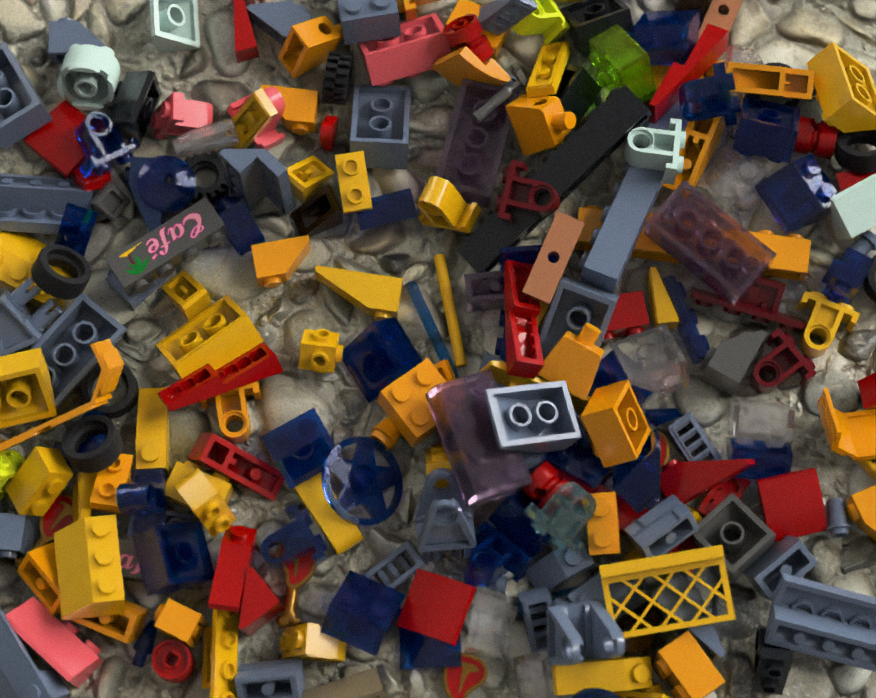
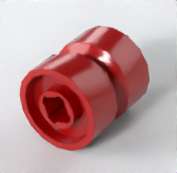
(467, 32)
(815, 138)
(544, 484)
(173, 661)

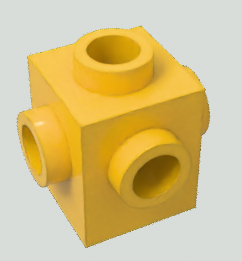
(320, 351)

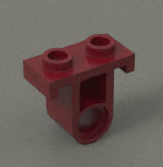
(523, 193)
(781, 364)

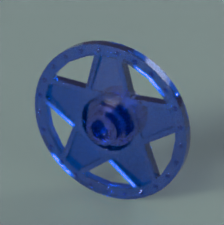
(362, 481)

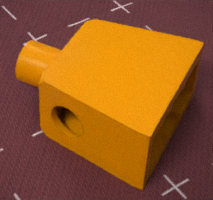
(309, 45)
(539, 122)
(574, 360)

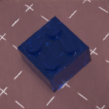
(362, 613)

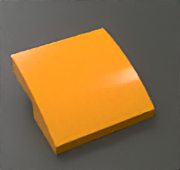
(466, 65)

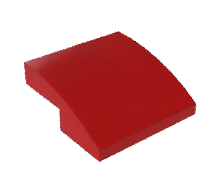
(57, 141)
(792, 503)
(436, 606)

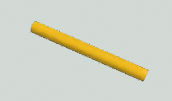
(450, 311)

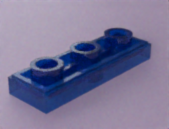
(695, 344)

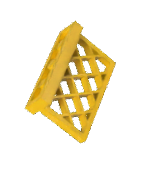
(669, 565)

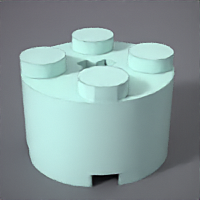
(89, 76)

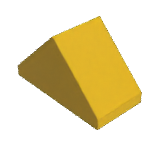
(308, 177)
(187, 294)

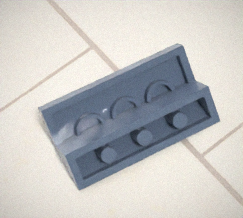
(257, 175)
(38, 202)
(823, 622)

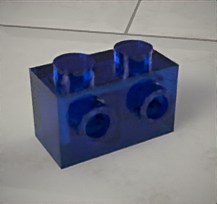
(846, 276)

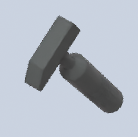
(500, 96)

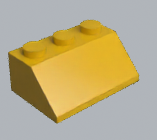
(844, 90)
(17, 257)
(210, 337)
(25, 388)
(89, 568)

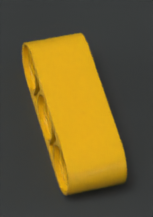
(338, 532)

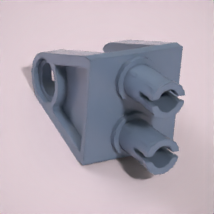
(17, 323)
(443, 518)
(581, 632)

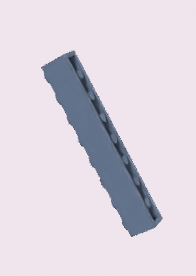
(625, 218)

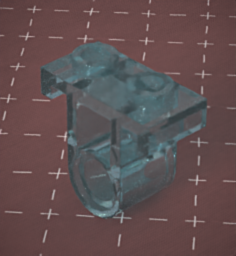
(564, 515)

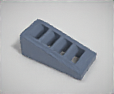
(503, 14)
(695, 429)
(412, 550)
(528, 604)

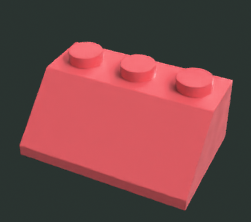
(407, 54)
(55, 641)

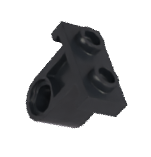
(770, 665)

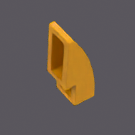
(772, 80)

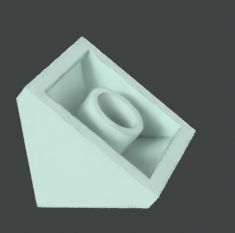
(175, 25)
(854, 209)

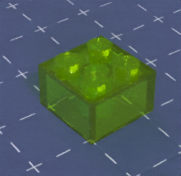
(621, 63)

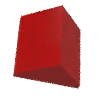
(258, 604)

